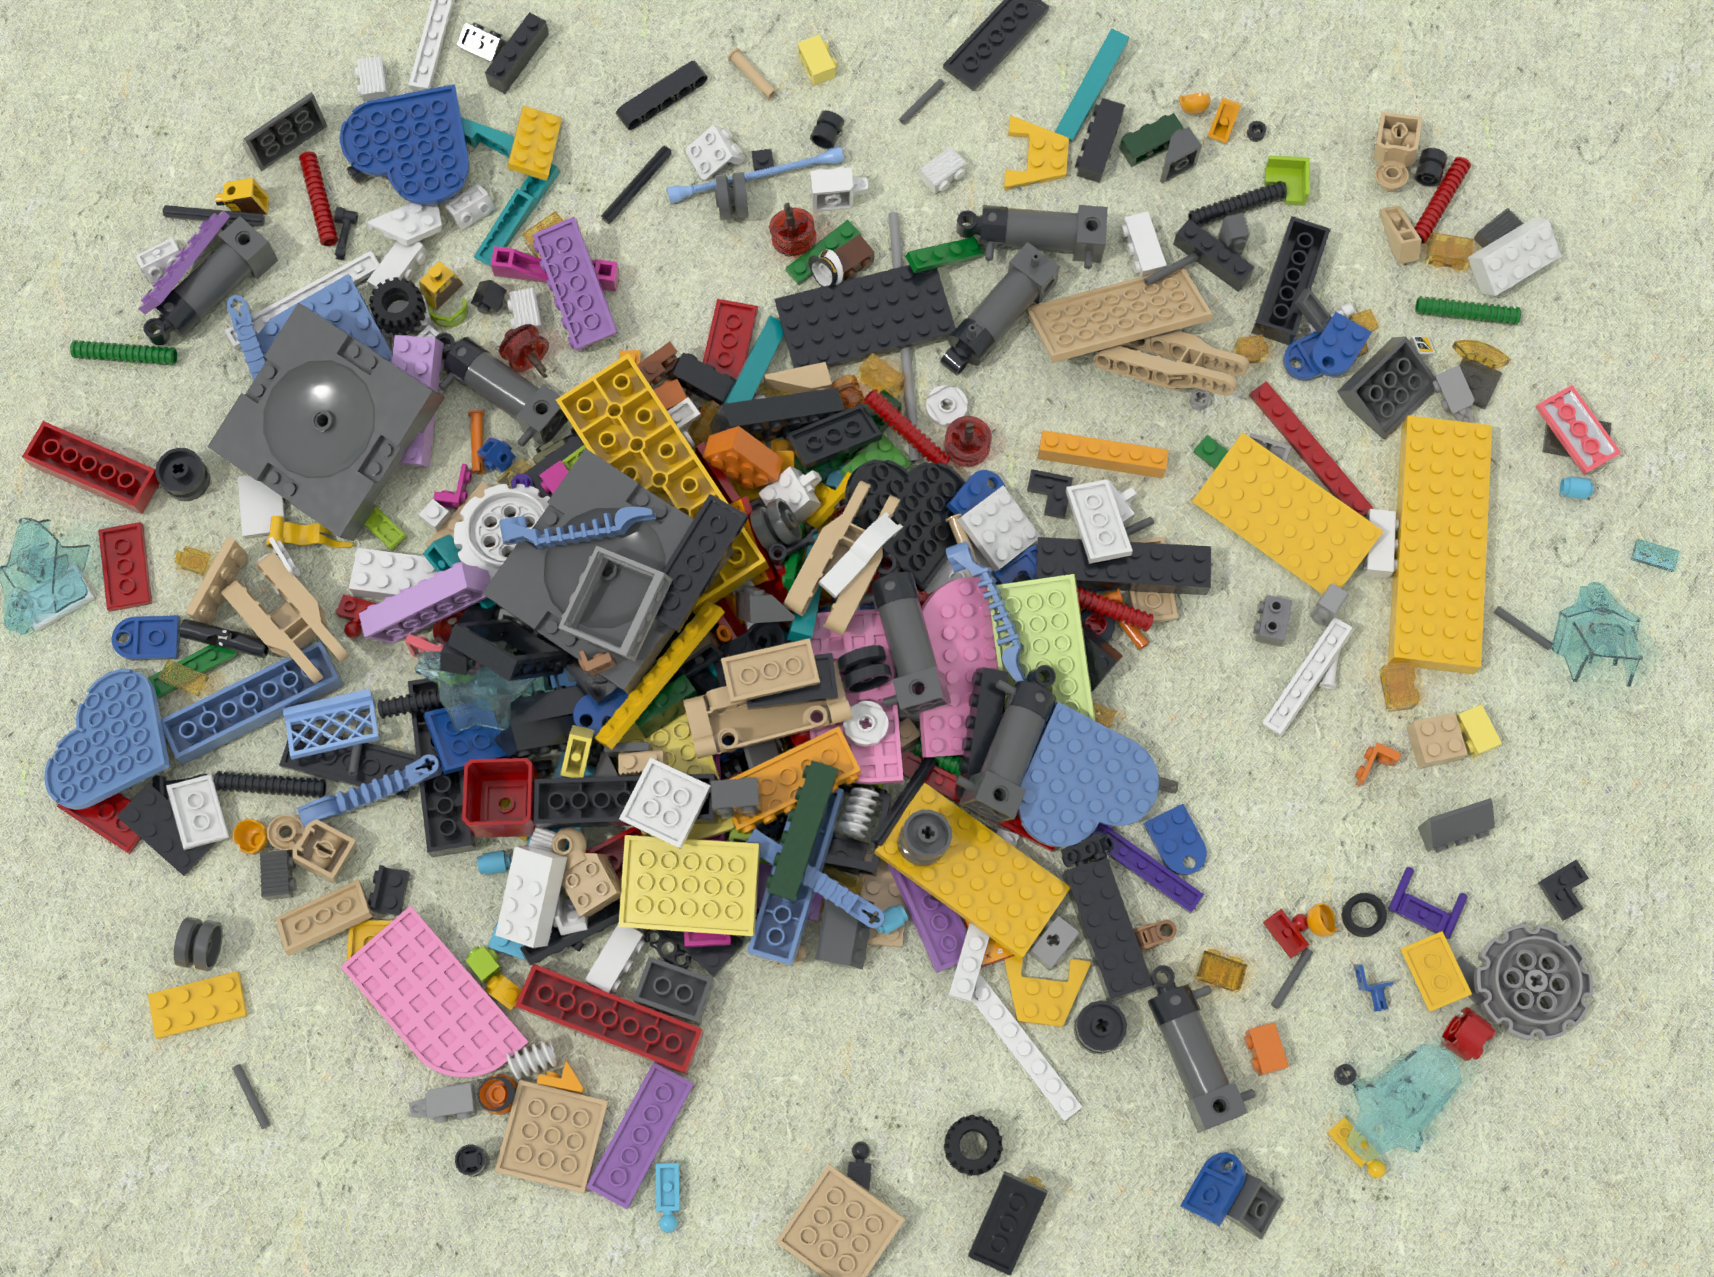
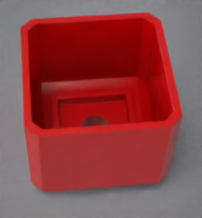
(487, 785)

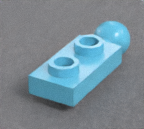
(668, 1194)

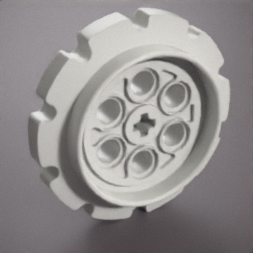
(473, 532)

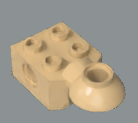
(1396, 148)
(315, 847)
(587, 876)

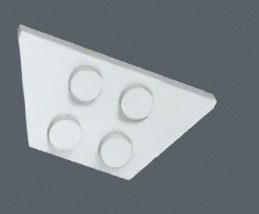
(408, 223)

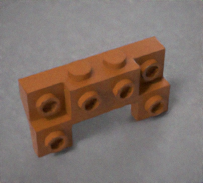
(658, 364)

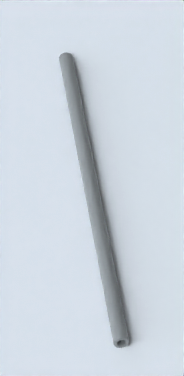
(906, 361)

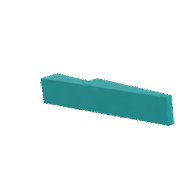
(1092, 84)
(494, 139)
(515, 214)
(756, 362)
(803, 626)

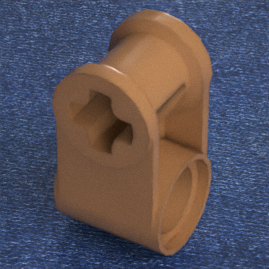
(1152, 934)

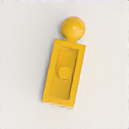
(1339, 1135)

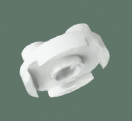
(949, 395)
(871, 735)

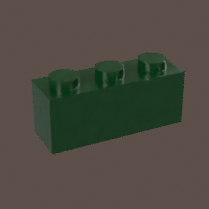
(1149, 139)
(666, 706)

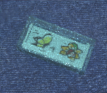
(1655, 555)

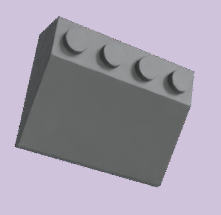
(284, 132)
(1388, 386)

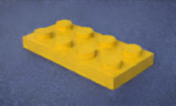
(534, 143)
(197, 1005)

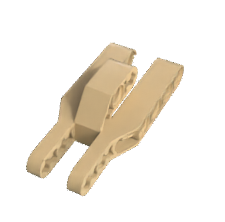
(1175, 375)
(824, 556)
(290, 625)

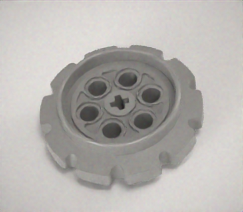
(1500, 996)

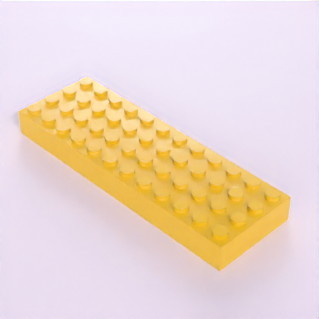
(634, 433)
(1440, 545)

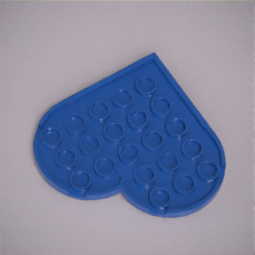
(412, 141)

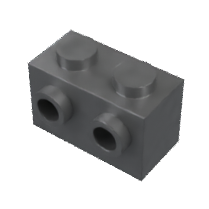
(1273, 620)

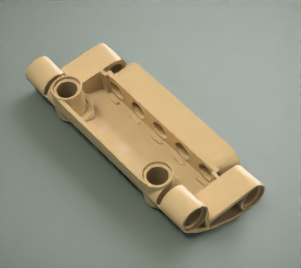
(714, 717)

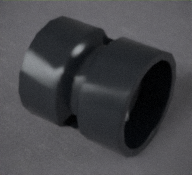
(827, 129)
(1431, 167)
(472, 1160)

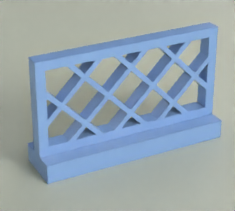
(329, 710)

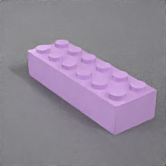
(423, 360)
(425, 603)

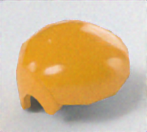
(1194, 103)
(250, 836)
(1321, 920)

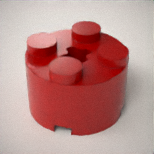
(1467, 1035)

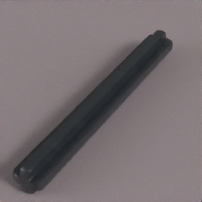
(636, 184)
(203, 214)
(903, 801)

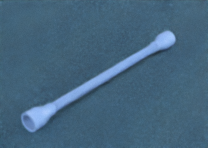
(831, 156)

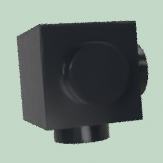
(488, 297)

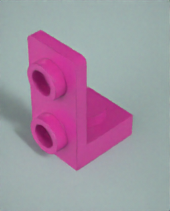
(449, 499)

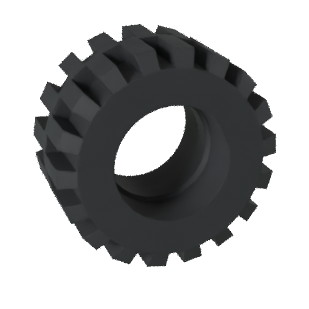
(390, 293)
(987, 1130)

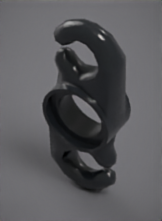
(664, 938)

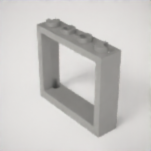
(644, 616)

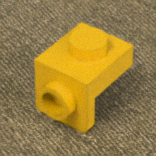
(503, 990)

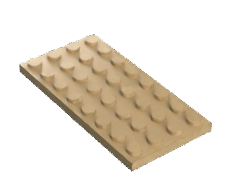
(1117, 315)

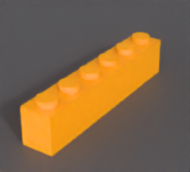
(1103, 454)

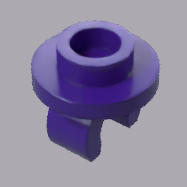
(521, 479)

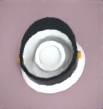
(826, 268)

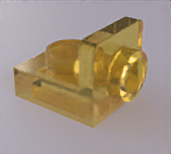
(192, 560)

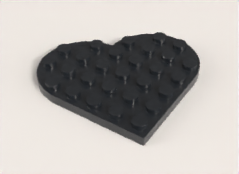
(921, 512)

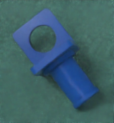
(1376, 989)

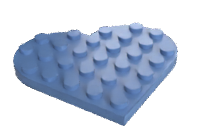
(341, 305)
(113, 743)
(1083, 779)

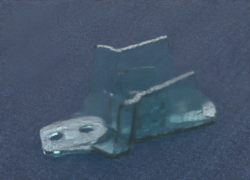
(40, 575)
(1597, 628)
(473, 698)
(1403, 1100)

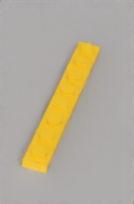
(659, 675)

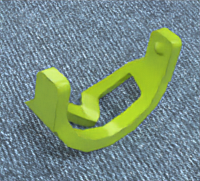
(449, 322)

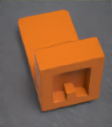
(1385, 756)

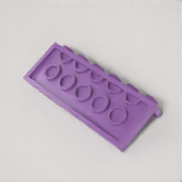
(574, 284)

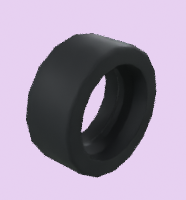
(1376, 903)

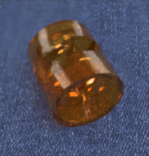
(849, 391)

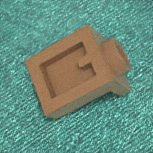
(599, 663)

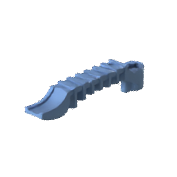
(243, 325)
(515, 529)
(962, 558)
(335, 806)
(823, 884)

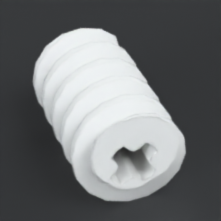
(857, 811)
(532, 1060)

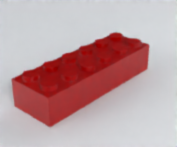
(91, 467)

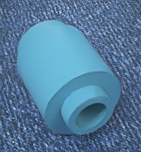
(1576, 487)
(493, 862)
(894, 919)

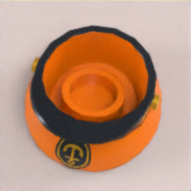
(497, 1094)

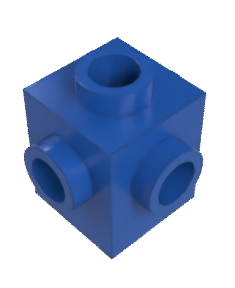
(496, 455)

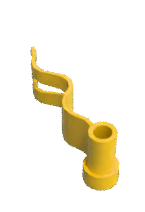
(301, 534)

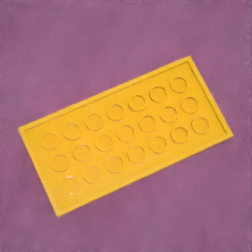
(1287, 515)
(981, 876)

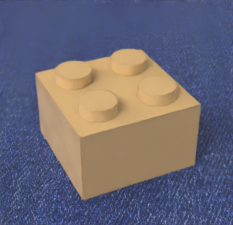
(1436, 740)

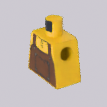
(244, 196)
(439, 285)

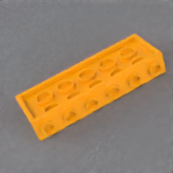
(784, 773)

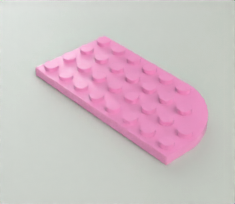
(961, 643)
(883, 761)
(433, 1000)

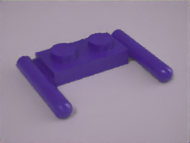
(1423, 912)

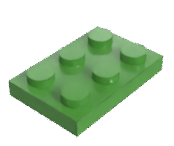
(878, 450)

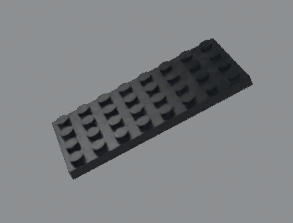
(865, 317)

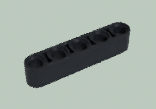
(661, 95)

